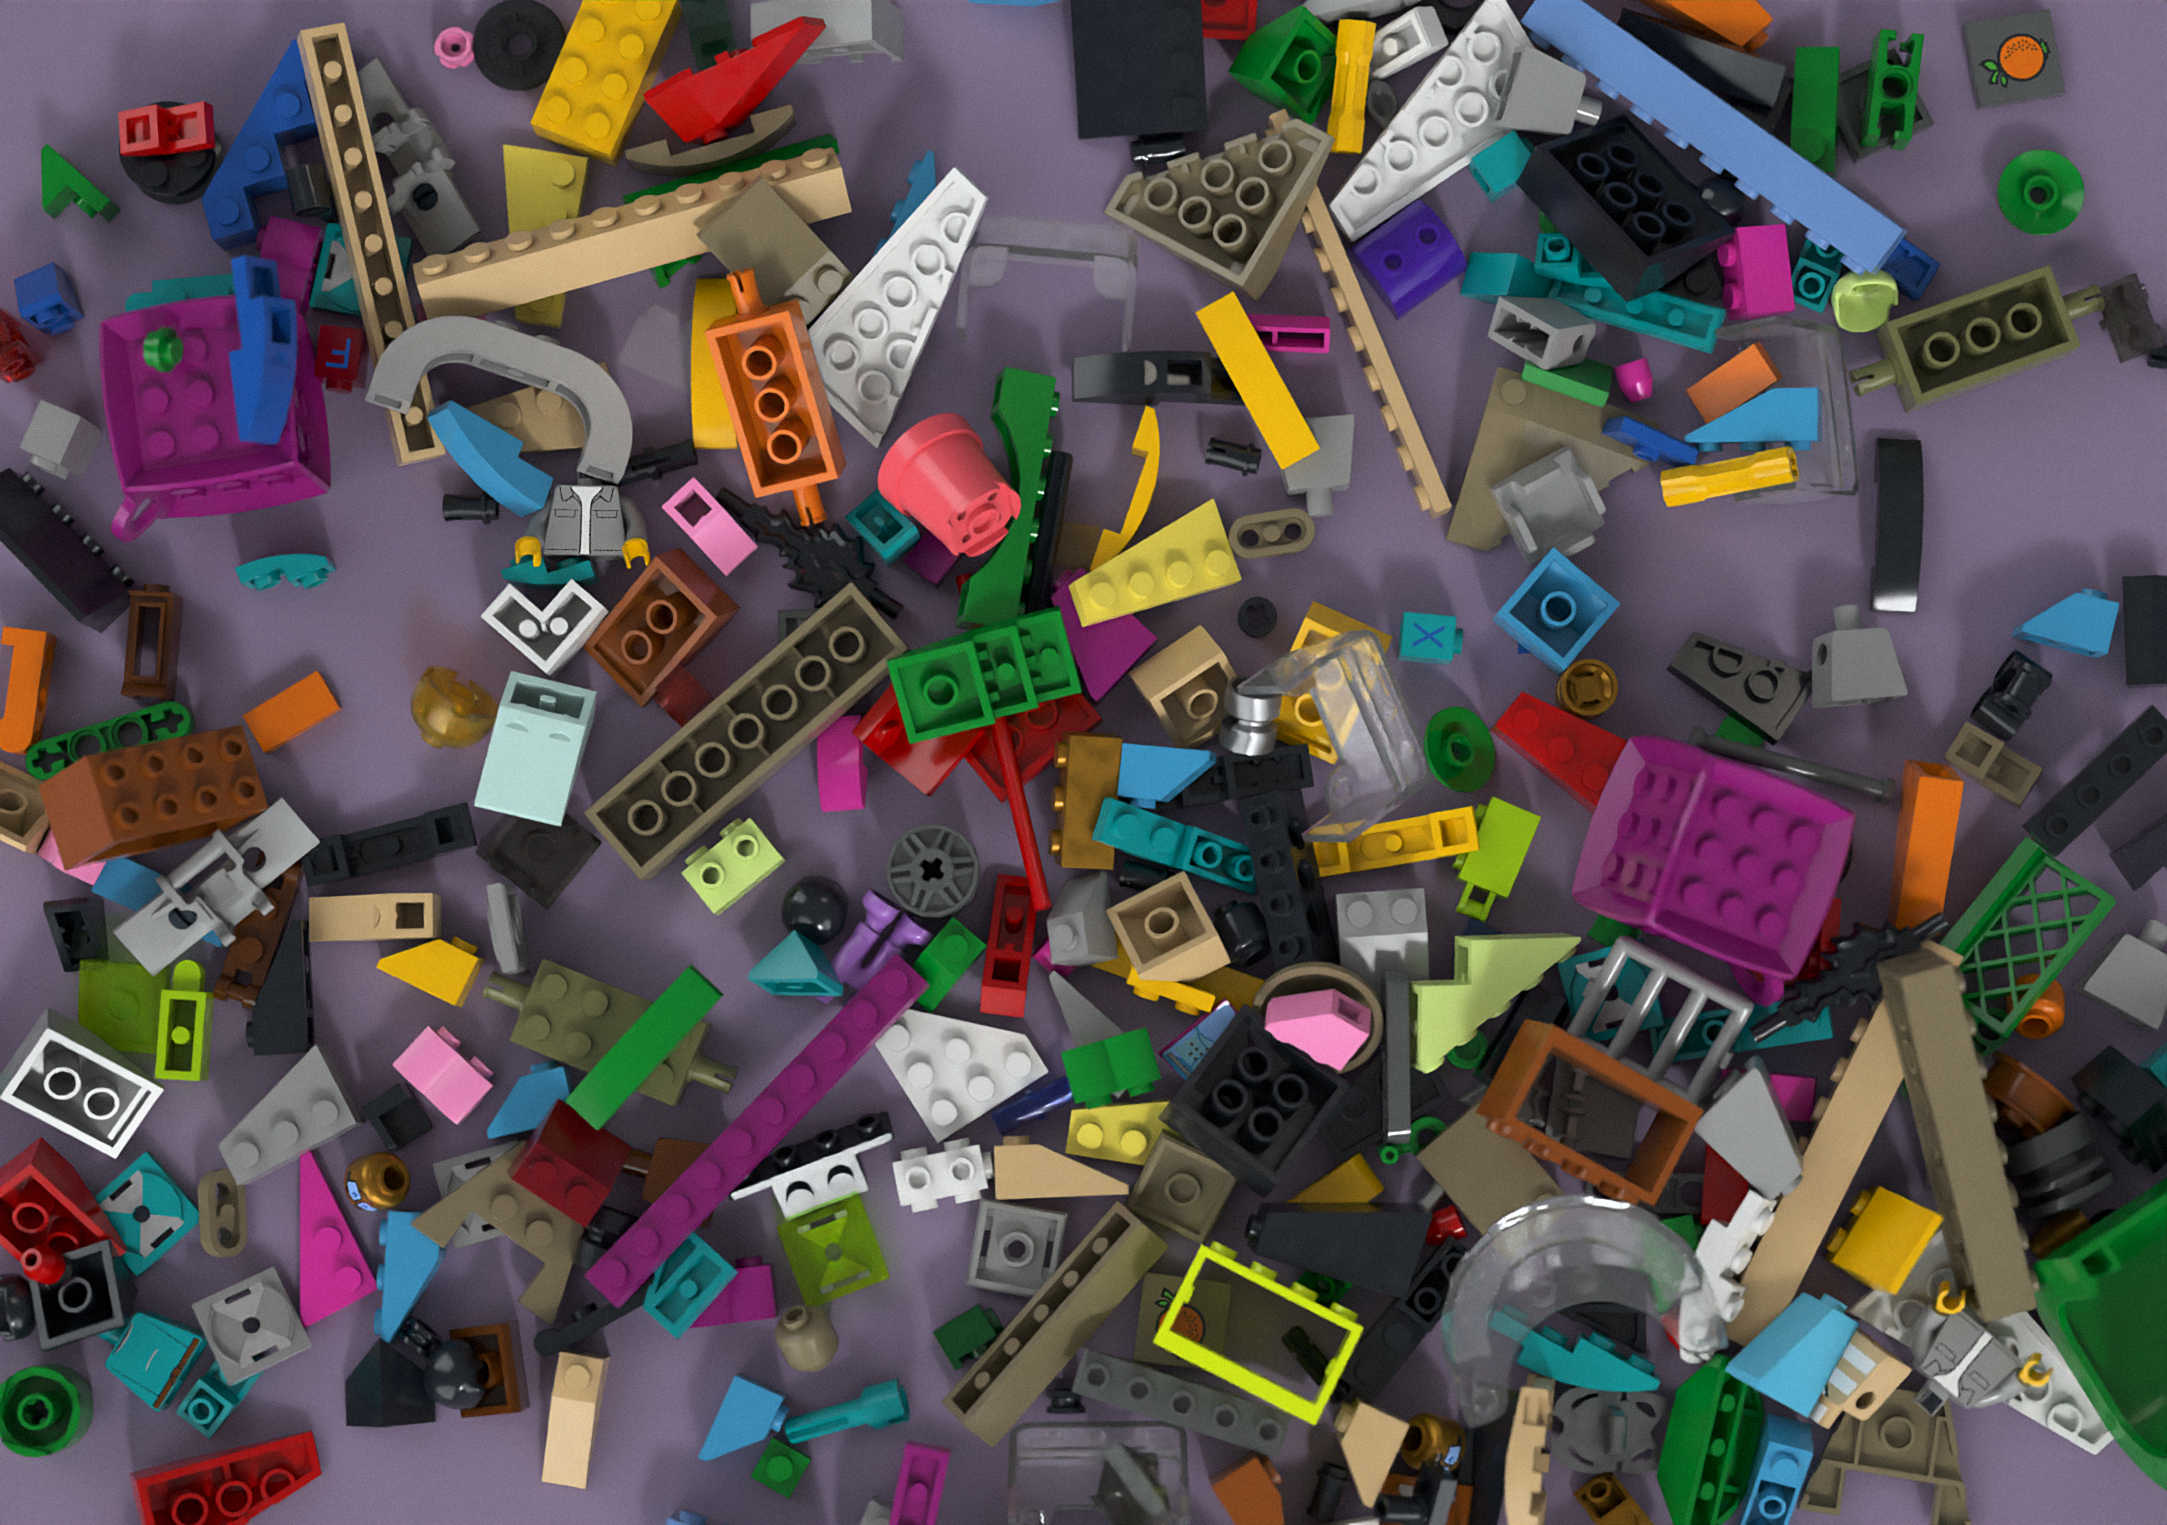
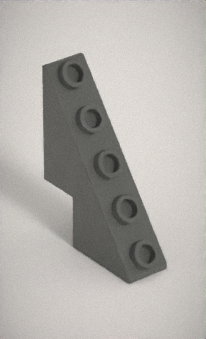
(1181, 1402)

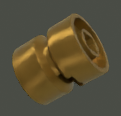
(1586, 689)

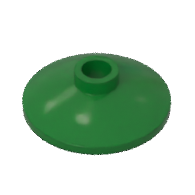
(2054, 178)
(1459, 749)

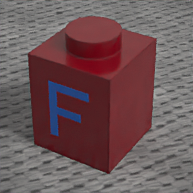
(341, 358)

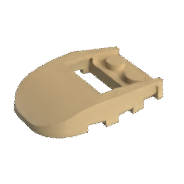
(1525, 1458)

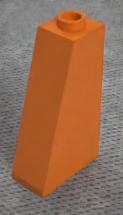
(1727, 20)
(1924, 841)

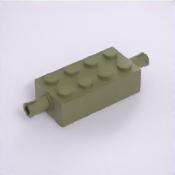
(1977, 339)
(583, 1018)

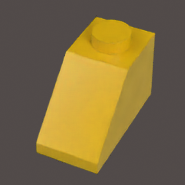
(437, 968)

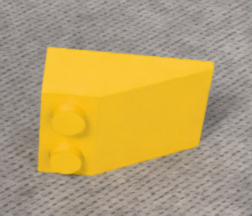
(1298, 716)
(1881, 1239)

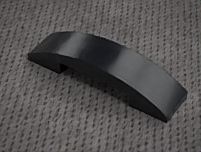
(1897, 525)
(390, 846)

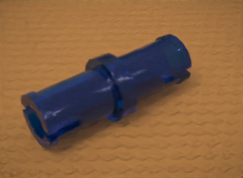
(1033, 1105)

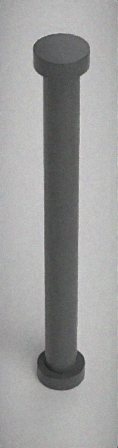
(1881, 789)

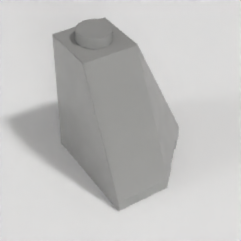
(1751, 1130)

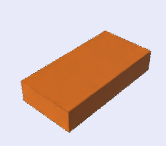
(1734, 383)
(292, 712)

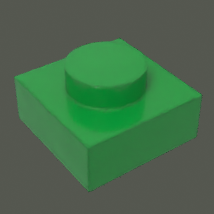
(781, 1467)

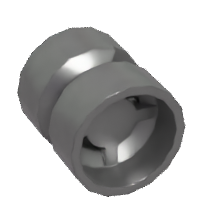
(1249, 720)

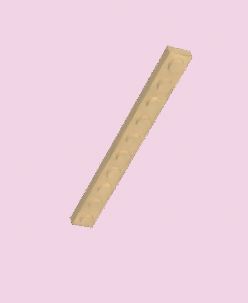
(1366, 338)

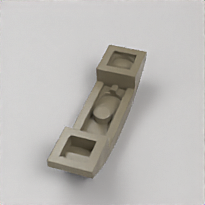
(658, 159)

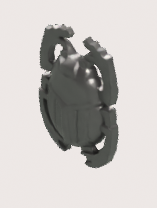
(1608, 1430)

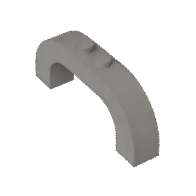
(524, 358)

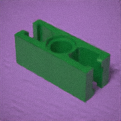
(1904, 77)

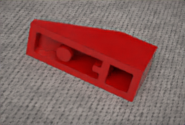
(1009, 948)

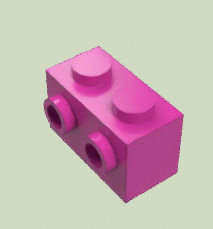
(1757, 273)

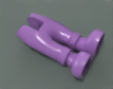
(880, 913)

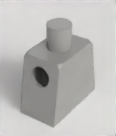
(1543, 95)
(1556, 332)
(1325, 469)
(1854, 664)
(2131, 977)

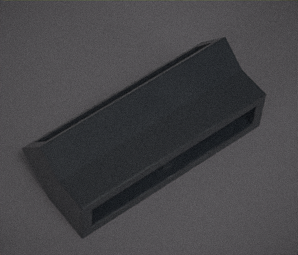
(2145, 630)
(1532, 1004)

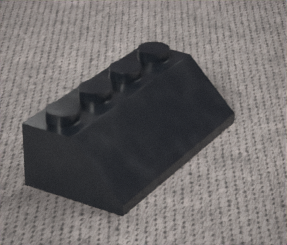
(58, 555)

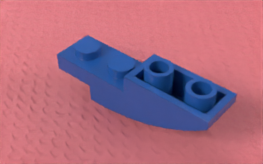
(267, 361)

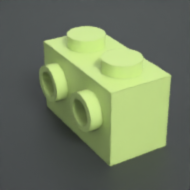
(732, 865)

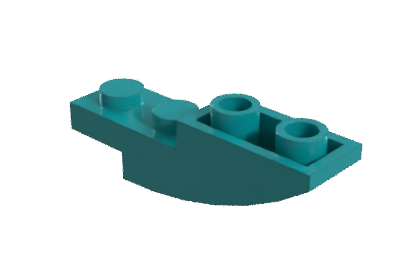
(1175, 845)
(1710, 1023)
(1587, 1363)

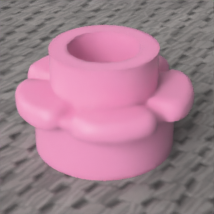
(445, 42)

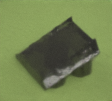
(538, 854)
(1131, 1488)

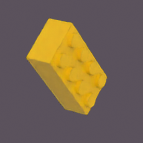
(603, 75)

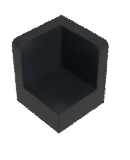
(397, 1116)

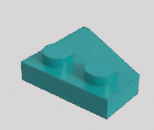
(687, 1285)

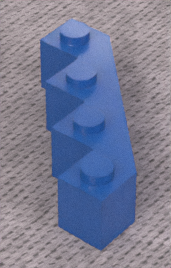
(258, 155)

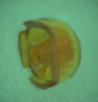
(449, 711)

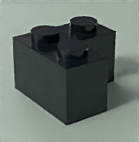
(2129, 1104)

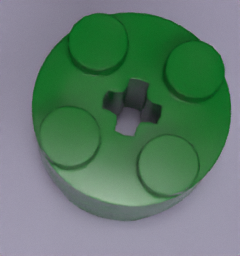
(66, 1398)

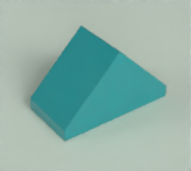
(1503, 275)
(883, 528)
(796, 969)

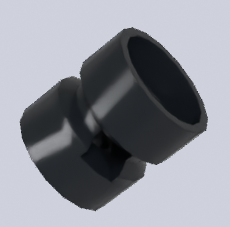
(593, 1247)

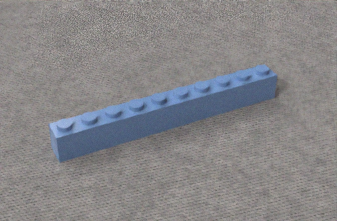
(1717, 130)

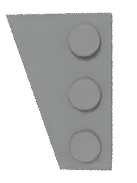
(850, 29)
(292, 1119)

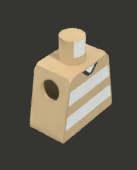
(1859, 1381)

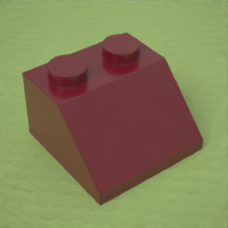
(570, 1163)

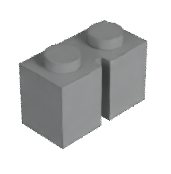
(60, 441)

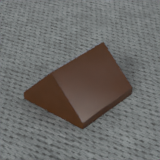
(503, 1371)

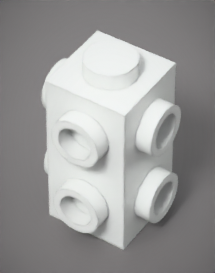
(956, 1172)

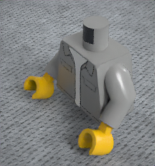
(587, 524)
(1965, 1359)

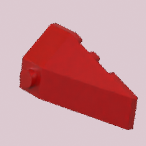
(720, 99)
(225, 1484)

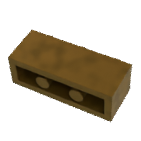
(1087, 775)

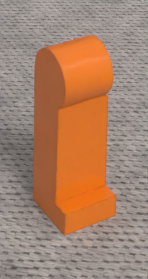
(27, 688)

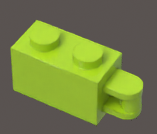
(1504, 841)
(185, 1026)

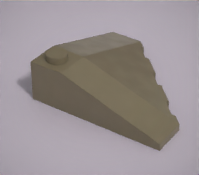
(1229, 209)
(1521, 427)

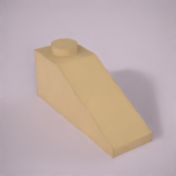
(1039, 1172)
(574, 1417)

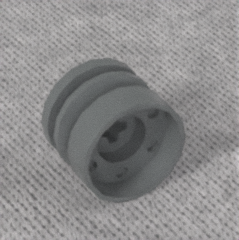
(933, 898)
(2058, 1167)

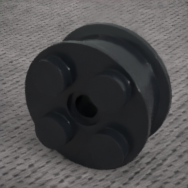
(177, 177)

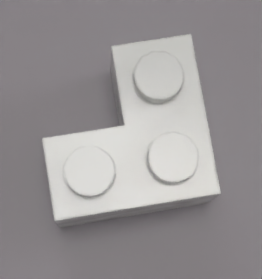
(551, 635)

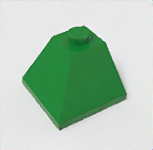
(1289, 64)

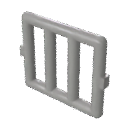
(1702, 989)

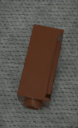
(165, 678)

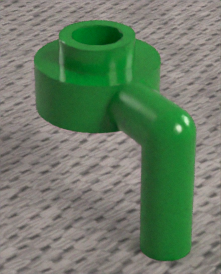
(1390, 1152)

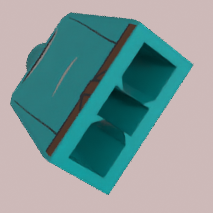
(154, 1356)

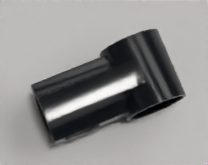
(311, 193)

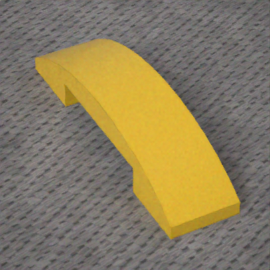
(710, 413)
(1146, 446)
(1401, 843)

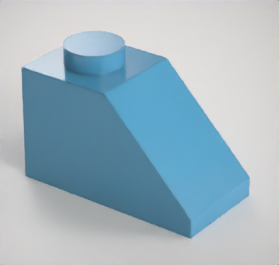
(2075, 624)
(1159, 772)
(531, 1099)
(744, 1417)

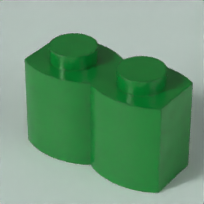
(1110, 1067)

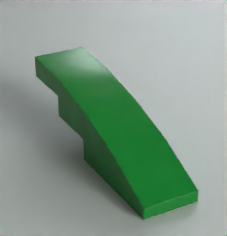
(644, 1047)

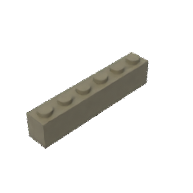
(1054, 1324)

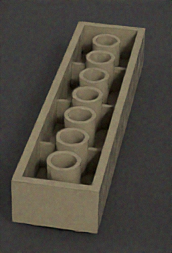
(747, 733)
(1958, 1133)

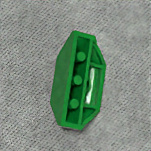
(1709, 1445)

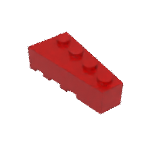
(1561, 747)

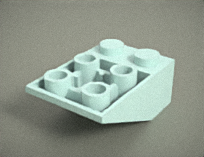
(536, 748)

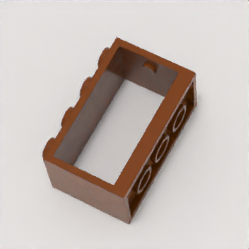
(152, 796)
(1660, 1147)

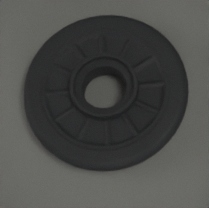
(496, 30)

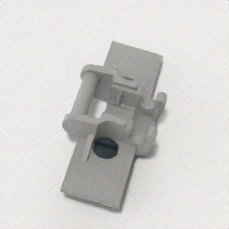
(423, 164)
(225, 897)

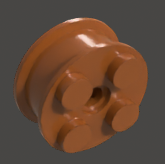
(2023, 1097)

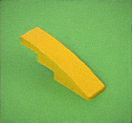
(1257, 380)

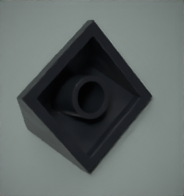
(87, 1299)

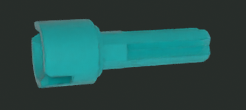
(878, 1406)

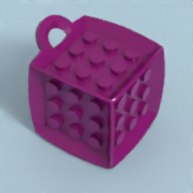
(179, 429)
(1715, 858)

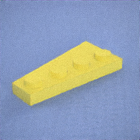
(538, 192)
(1165, 567)
(1116, 1131)

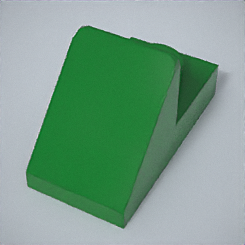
(63, 183)

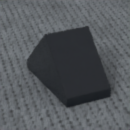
(77, 930)

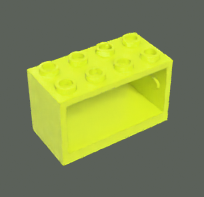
(1241, 1375)

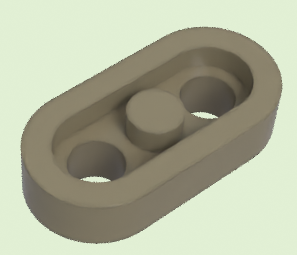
(1270, 533)
(222, 1213)

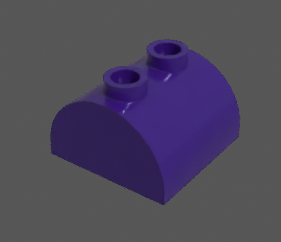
(1408, 258)

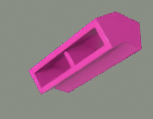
(1289, 323)

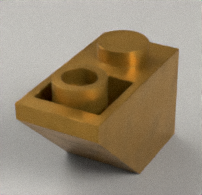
(1609, 1502)

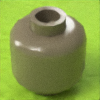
(806, 1338)

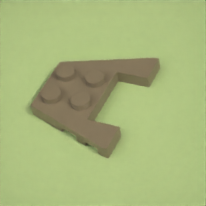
(520, 1217)
(1897, 1443)

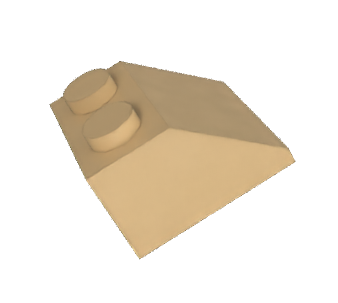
(1186, 688)
(1168, 932)
(1369, 1444)

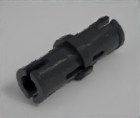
(681, 454)

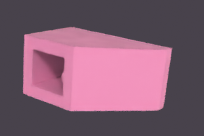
(709, 526)
(1321, 1024)

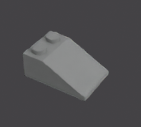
(1382, 934)
(78, 1084)

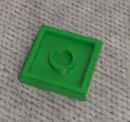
(1584, 381)

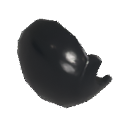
(815, 909)
(16, 1307)
(452, 1375)

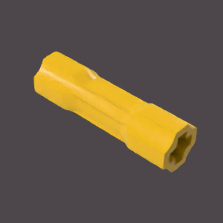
(1353, 58)
(1730, 476)

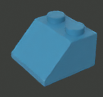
(1556, 611)

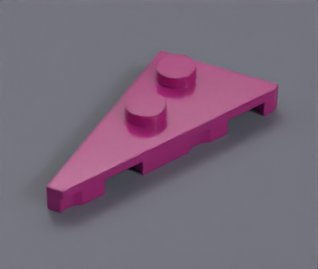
(331, 1258)

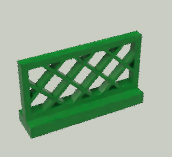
(1992, 909)

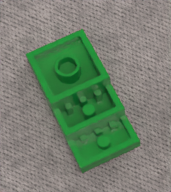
(984, 674)

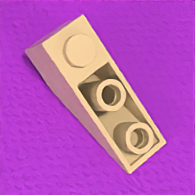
(375, 917)

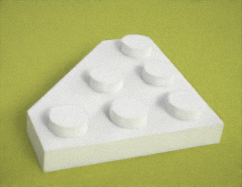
(956, 1067)

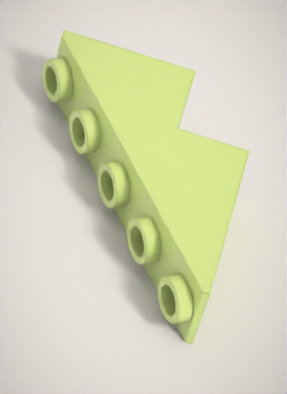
(1486, 977)

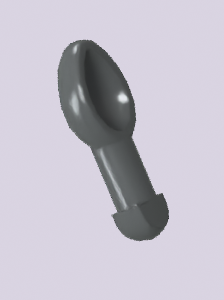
(1381, 102)

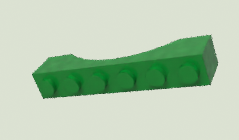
(1021, 416)

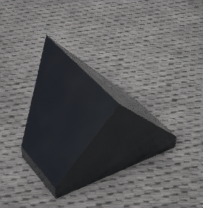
(387, 1391)

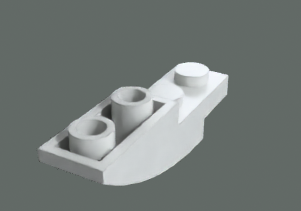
(1726, 1252)

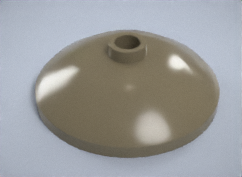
(1322, 976)

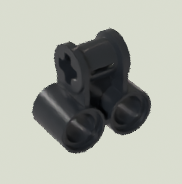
(2011, 695)

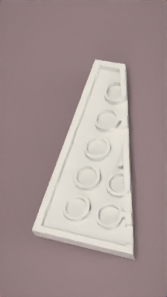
(1437, 126)
(885, 315)
(2056, 1405)

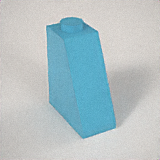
(1797, 1352)

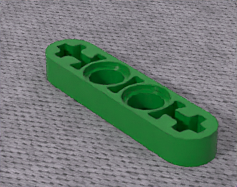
(109, 736)

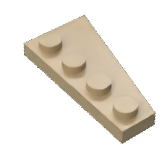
(537, 419)

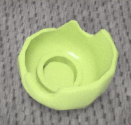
(1864, 300)

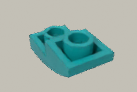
(1563, 262)
(1815, 275)
(299, 569)
(542, 578)
(213, 1401)

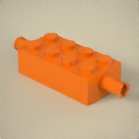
(776, 397)

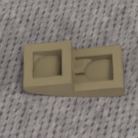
(1992, 764)

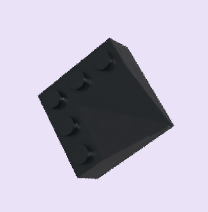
(1253, 1102)

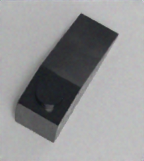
(285, 1008)

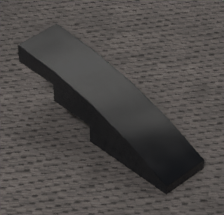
(1708, 59)
(1246, 776)

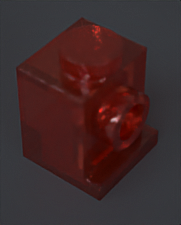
(682, 695)

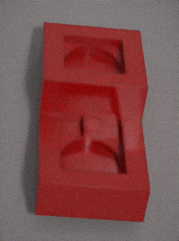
(166, 131)

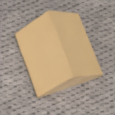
(21, 810)

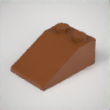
(660, 623)
(1250, 1491)

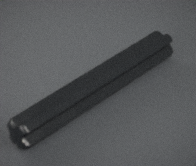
(1049, 531)

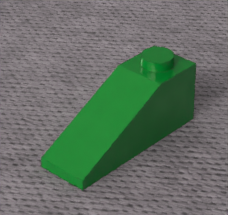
(1816, 106)

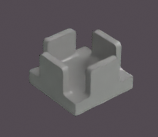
(1550, 506)

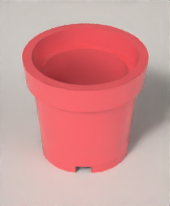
(949, 484)

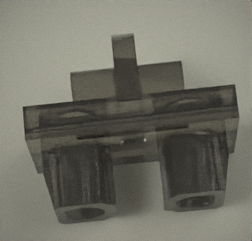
(2129, 318)

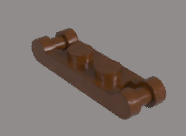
(258, 941)

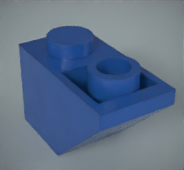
(48, 300)

